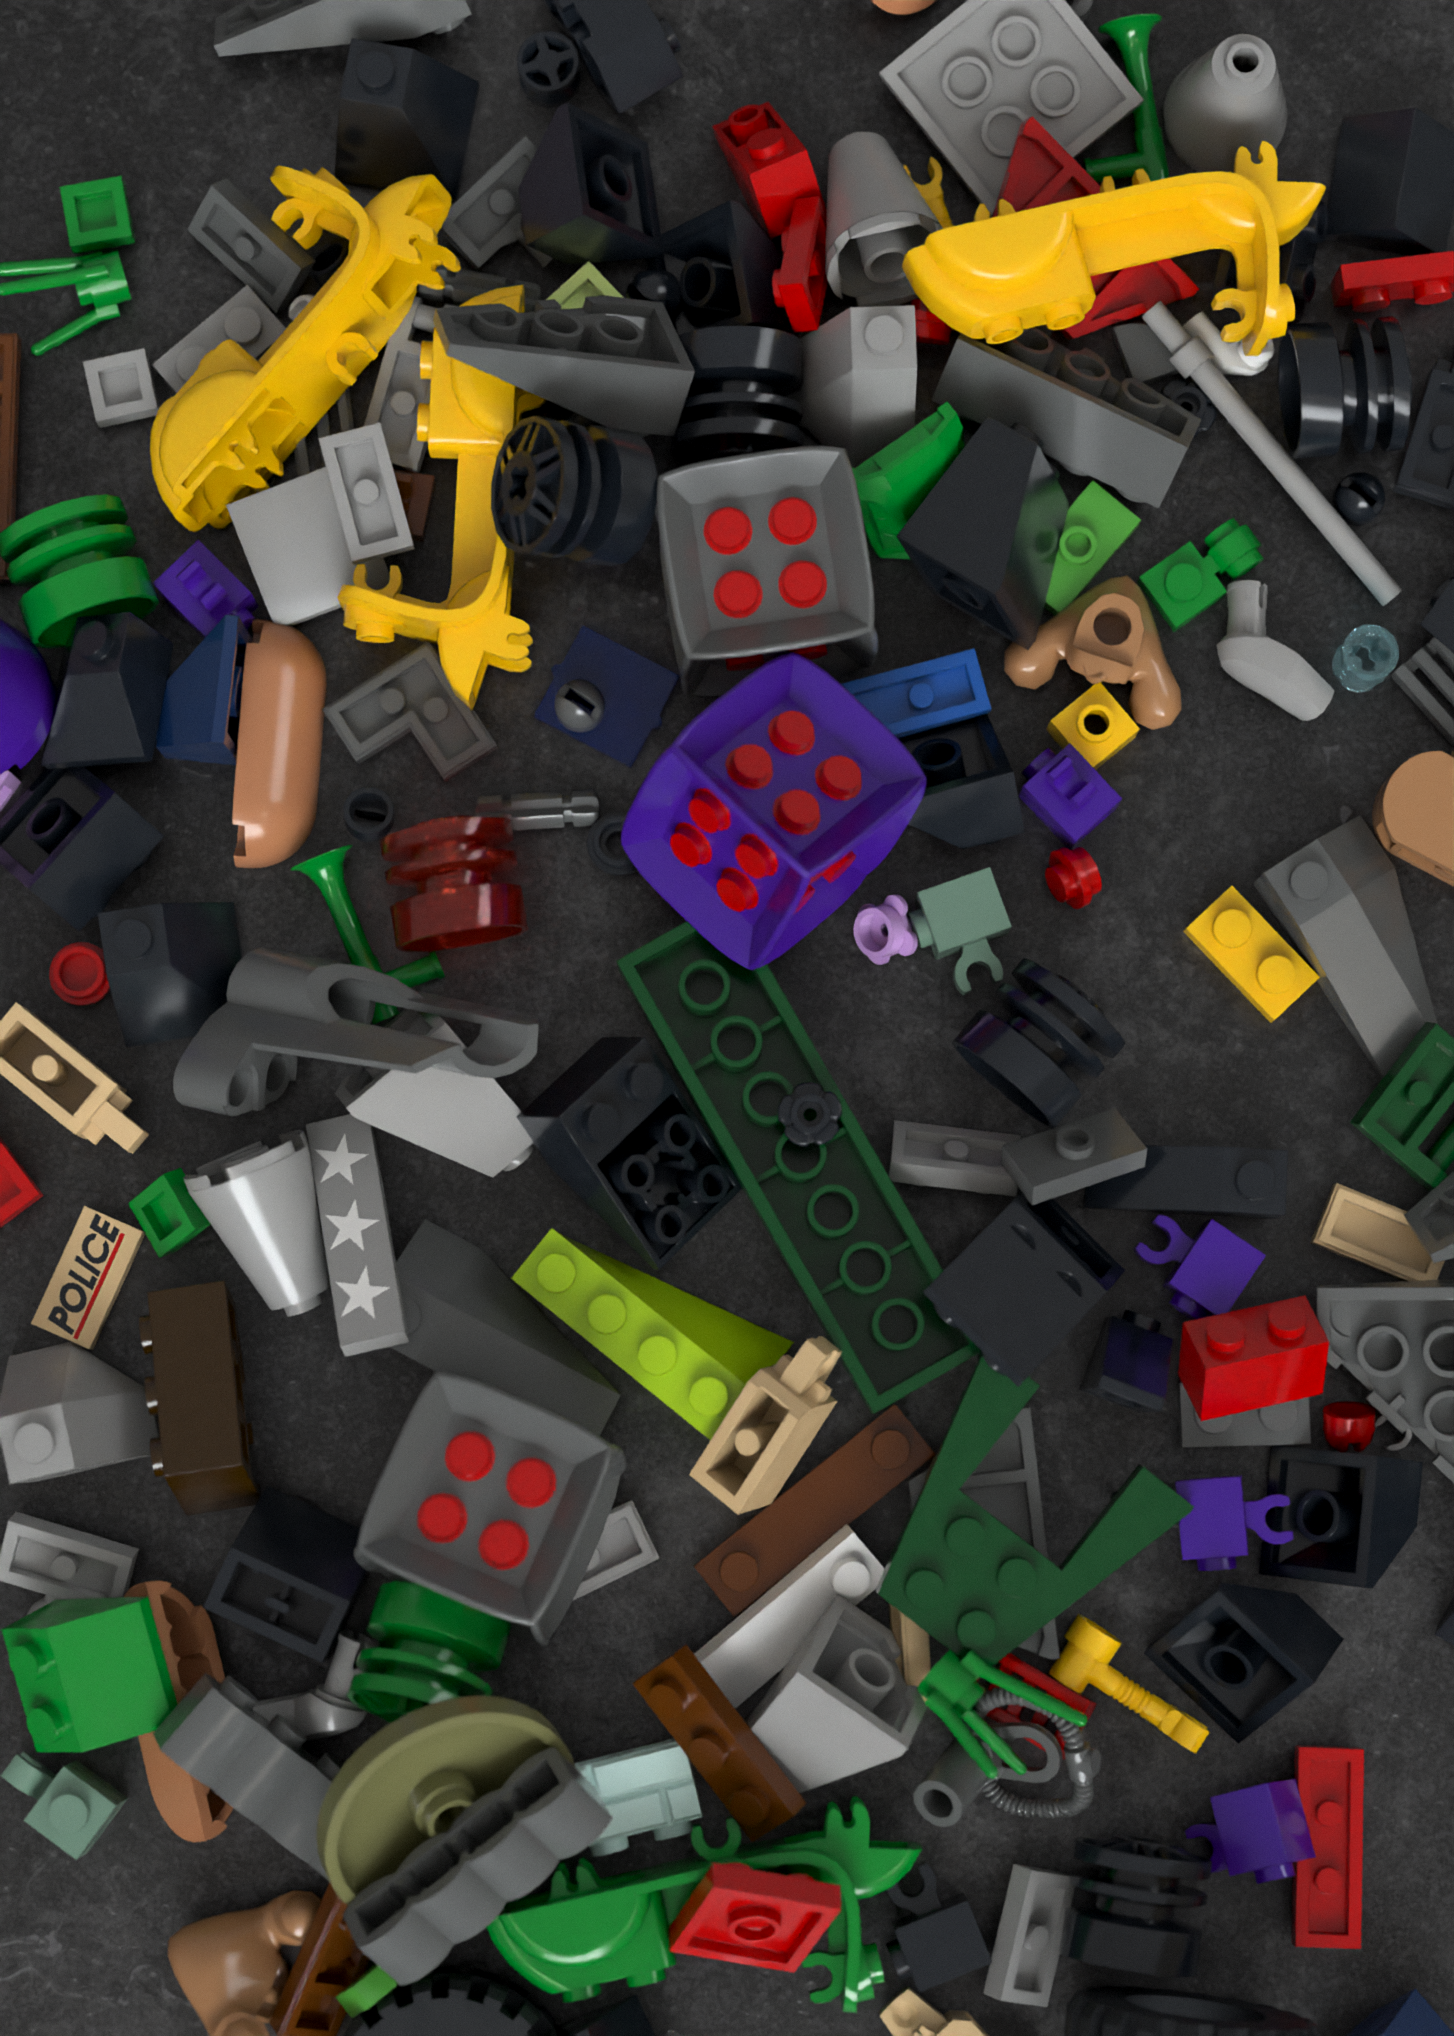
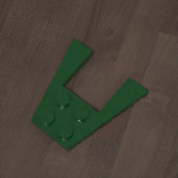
(976, 1578)

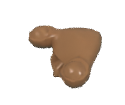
(1106, 639)
(235, 1964)

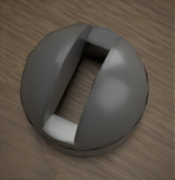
(570, 714)

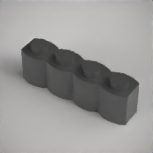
(251, 1762)
(467, 1875)

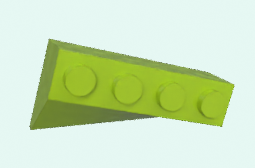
(658, 1334)

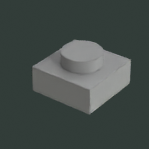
(121, 388)

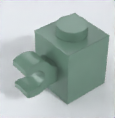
(962, 918)
(70, 1806)

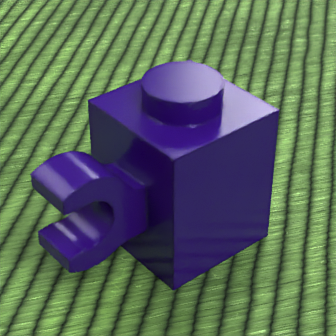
(204, 591)
(1067, 794)
(1208, 1268)
(1220, 1519)
(1258, 1831)

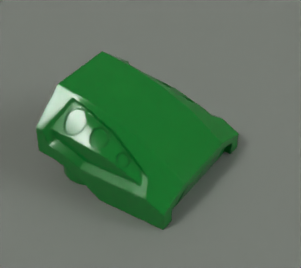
(903, 475)

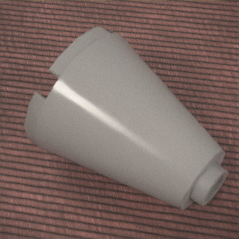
(1226, 103)
(872, 221)
(268, 1219)

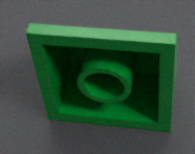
(90, 1672)

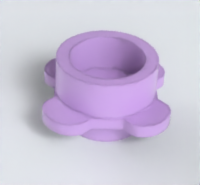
(885, 930)

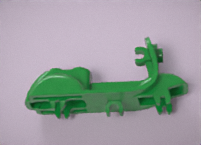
(621, 1922)

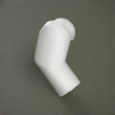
(1227, 356)

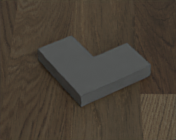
(414, 699)

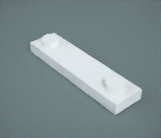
(776, 1624)

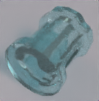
(1382, 650)

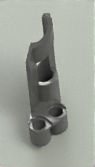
(324, 1010)

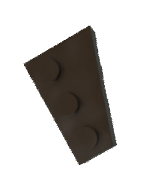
(199, 1398)

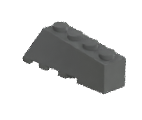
(1076, 408)

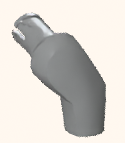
(1265, 663)
(325, 1709)

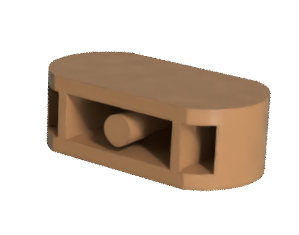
(1417, 814)

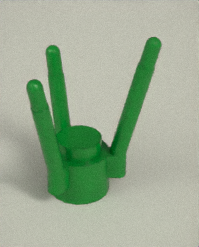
(97, 279)
(953, 1692)

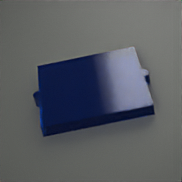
(632, 691)

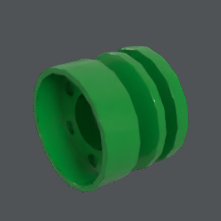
(75, 566)
(430, 1653)

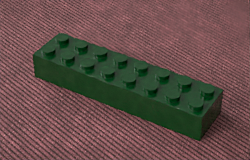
(821, 1204)

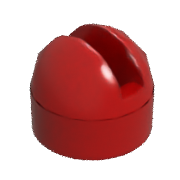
(1348, 1423)

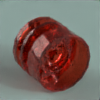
(452, 872)

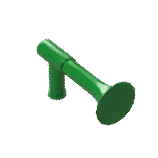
(1132, 39)
(328, 875)

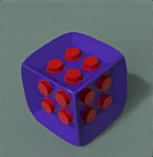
(771, 809)

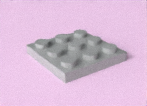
(994, 68)

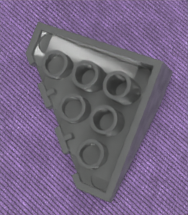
(1402, 1350)

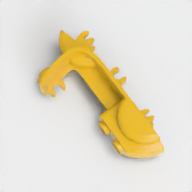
(1038, 262)
(247, 415)
(474, 625)

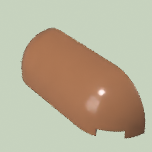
(278, 745)
(189, 1651)

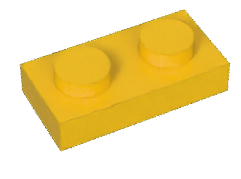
(1251, 954)

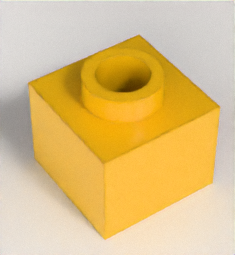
(1096, 749)

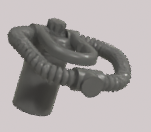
(958, 1779)

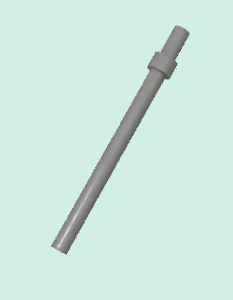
(1192, 359)

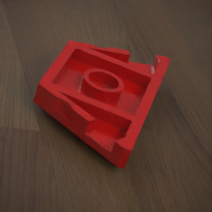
(1046, 174)

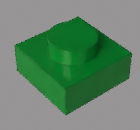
(97, 214)
(168, 1213)

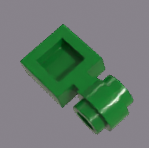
(1188, 583)

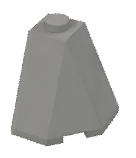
(860, 379)
(440, 1109)
(70, 1414)
(838, 1701)

